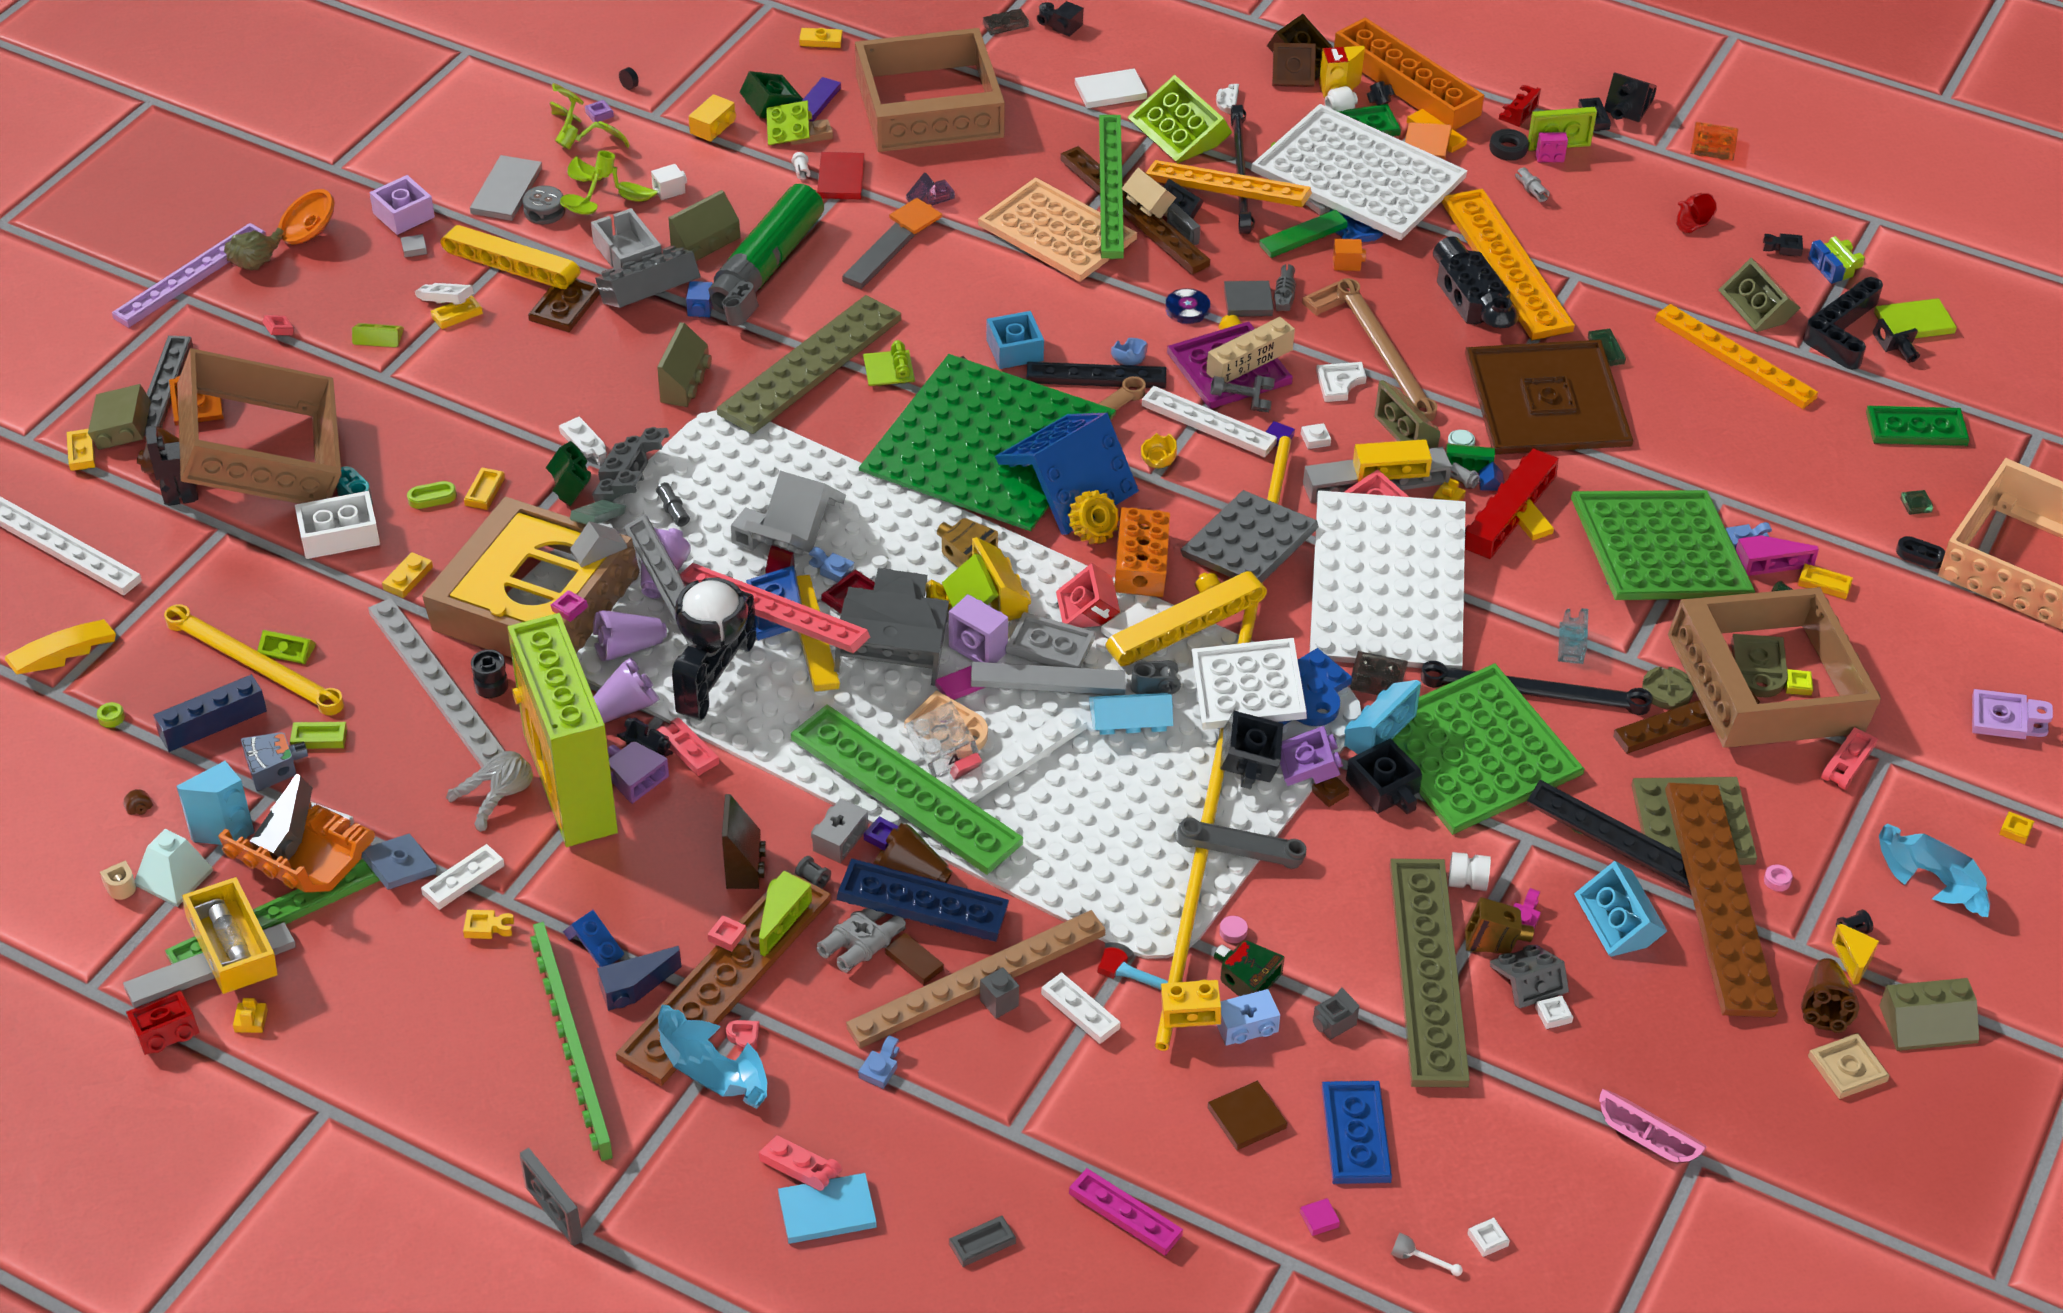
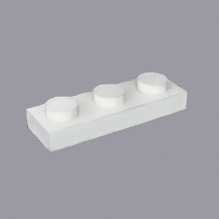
(462, 876)
(1080, 1008)

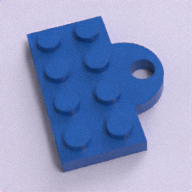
(1320, 684)

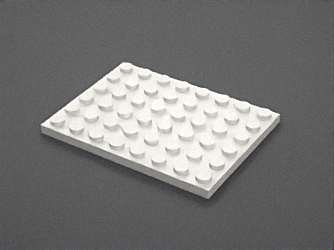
(1360, 171)
(1389, 578)

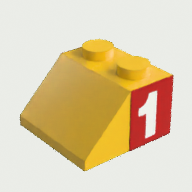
(1341, 68)

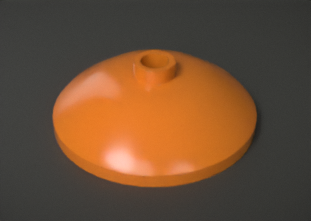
(307, 216)

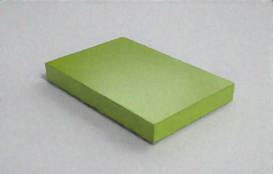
(1576, 122)
(1925, 315)

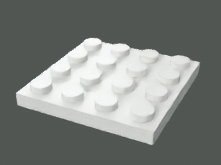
(1249, 679)

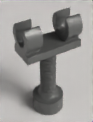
(1219, 385)

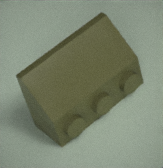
(705, 226)
(1758, 297)
(682, 367)
(1402, 417)
(1931, 1014)

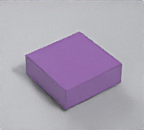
(599, 111)

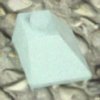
(171, 868)

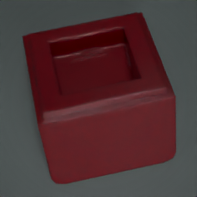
(779, 559)

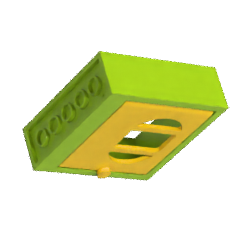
(563, 729)

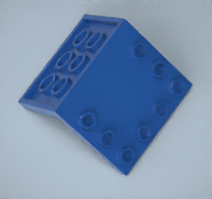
(1073, 458)

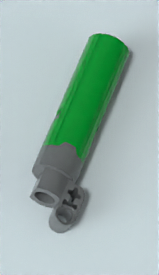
(763, 252)

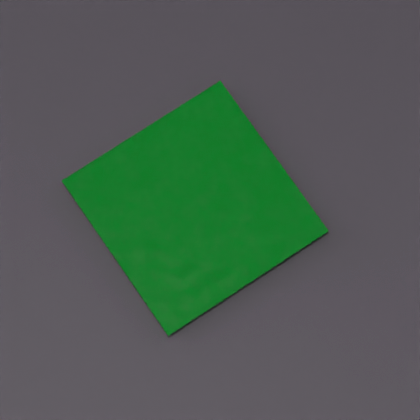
(956, 428)

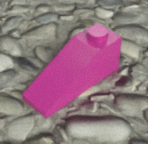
(1771, 554)

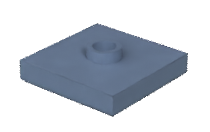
(399, 861)

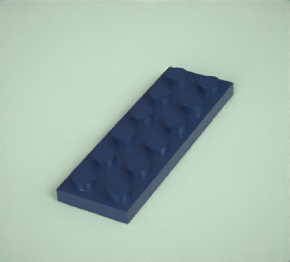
(923, 900)

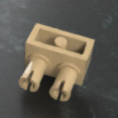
(1148, 193)

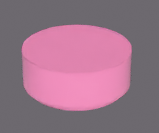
(1778, 877)
(1233, 929)

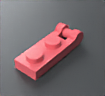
(689, 747)
(1849, 758)
(799, 1163)

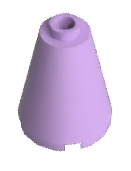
(625, 633)

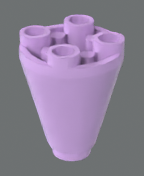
(678, 550)
(625, 692)

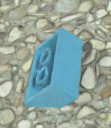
(1131, 712)
(1385, 717)
(215, 803)
(1620, 910)

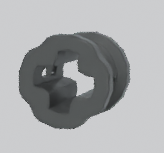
(813, 872)

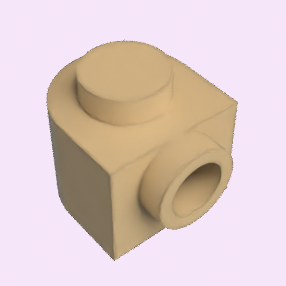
(119, 881)

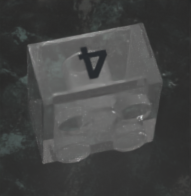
(941, 738)

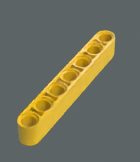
(510, 257)
(1185, 618)

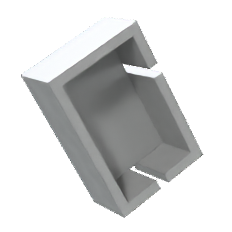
(630, 241)

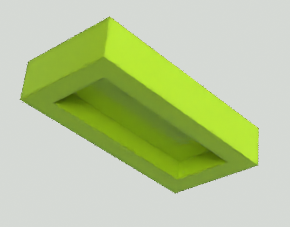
(319, 734)

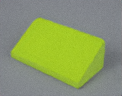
(377, 335)
(285, 647)

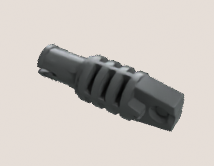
(1285, 289)

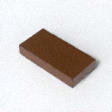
(914, 958)

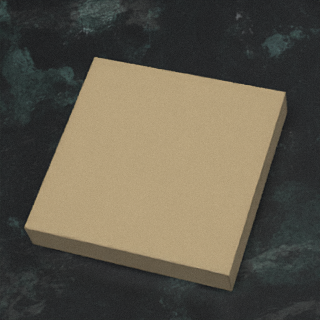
(1848, 1066)

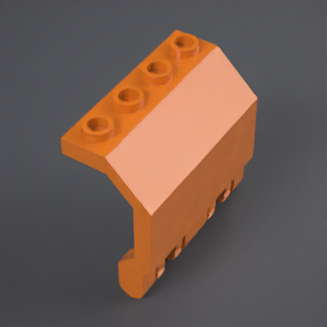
(321, 860)

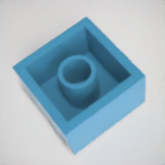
(1014, 339)

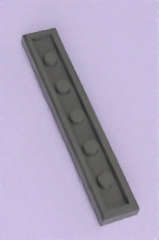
(877, 256)
(168, 367)

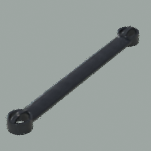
(1237, 119)
(1549, 689)

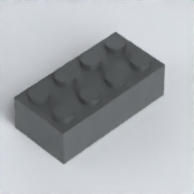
(647, 276)

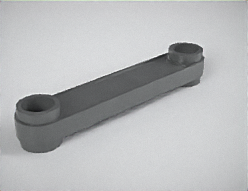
(1241, 843)

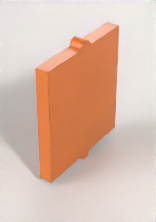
(915, 215)

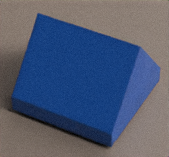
(1490, 477)

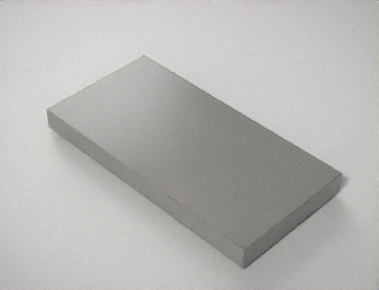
(505, 188)

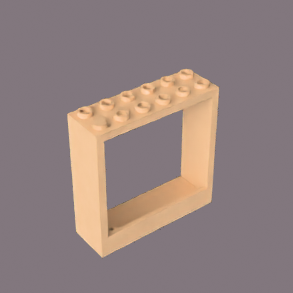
(2026, 497)

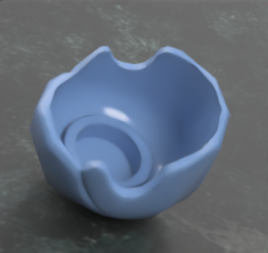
(1130, 353)

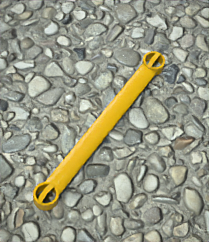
(254, 659)

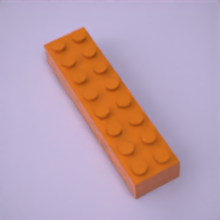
(1412, 74)

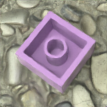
(402, 204)
(978, 630)

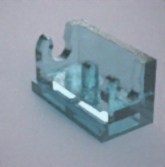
(1573, 637)

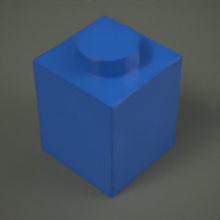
(698, 299)

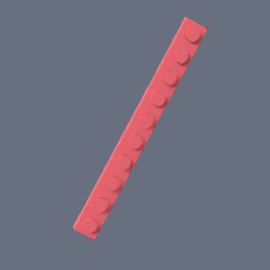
(790, 613)

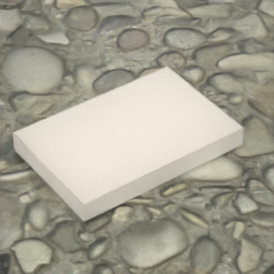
(1110, 88)

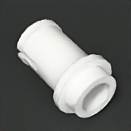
(800, 162)

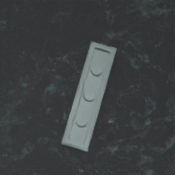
(597, 512)

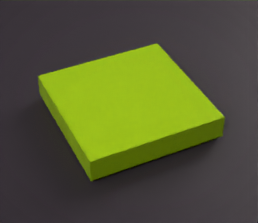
(970, 579)

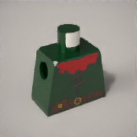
(1249, 967)

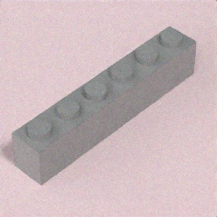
(1342, 475)

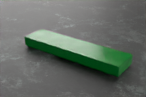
(1303, 233)

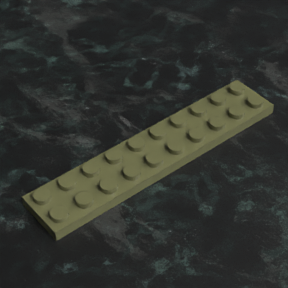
(808, 364)
(1428, 974)

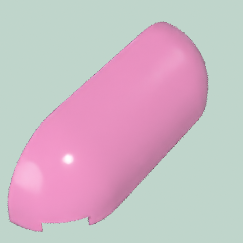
(1649, 1129)

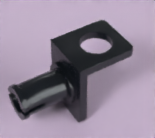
(1901, 341)

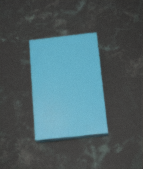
(836, 1210)

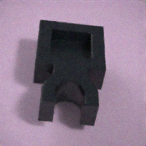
(1786, 244)

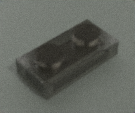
(1005, 21)

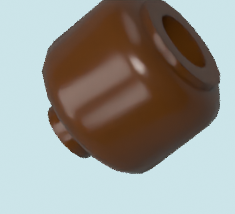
(137, 802)

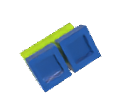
(1835, 259)

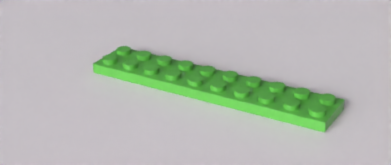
(907, 789)

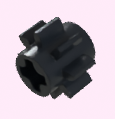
(1380, 93)

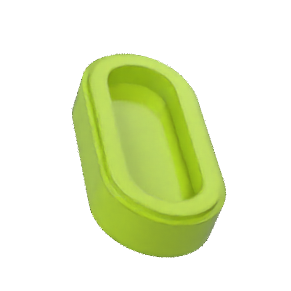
(431, 495)

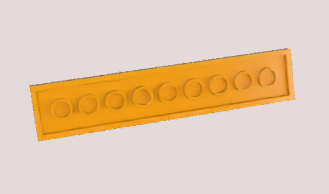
(1489, 234)

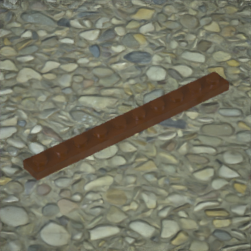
(1154, 227)

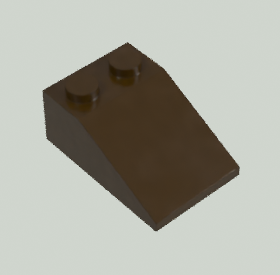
(1302, 31)
(741, 847)

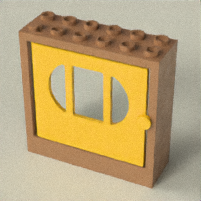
(470, 593)

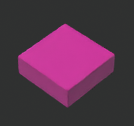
(569, 605)
(1319, 1217)

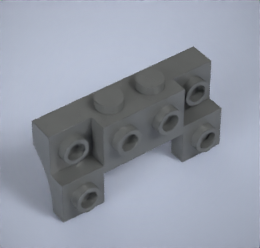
(626, 463)

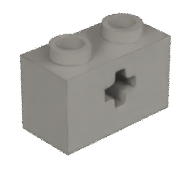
(839, 830)

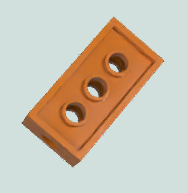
(1146, 575)

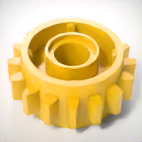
(1082, 517)

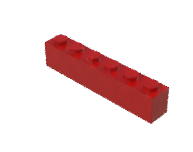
(1499, 516)

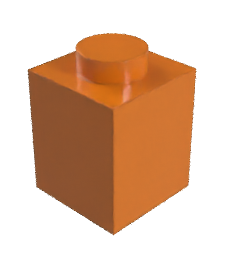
(1348, 254)

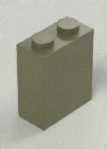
(119, 416)

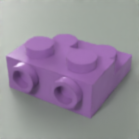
(1310, 756)

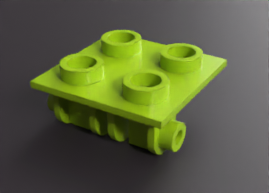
(788, 122)
(889, 366)

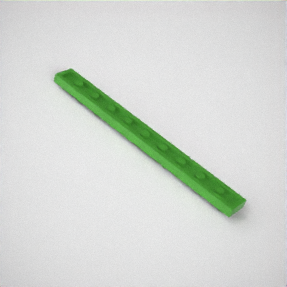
(1111, 187)
(572, 1048)

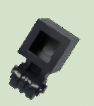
(1065, 19)

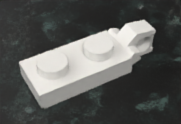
(585, 439)

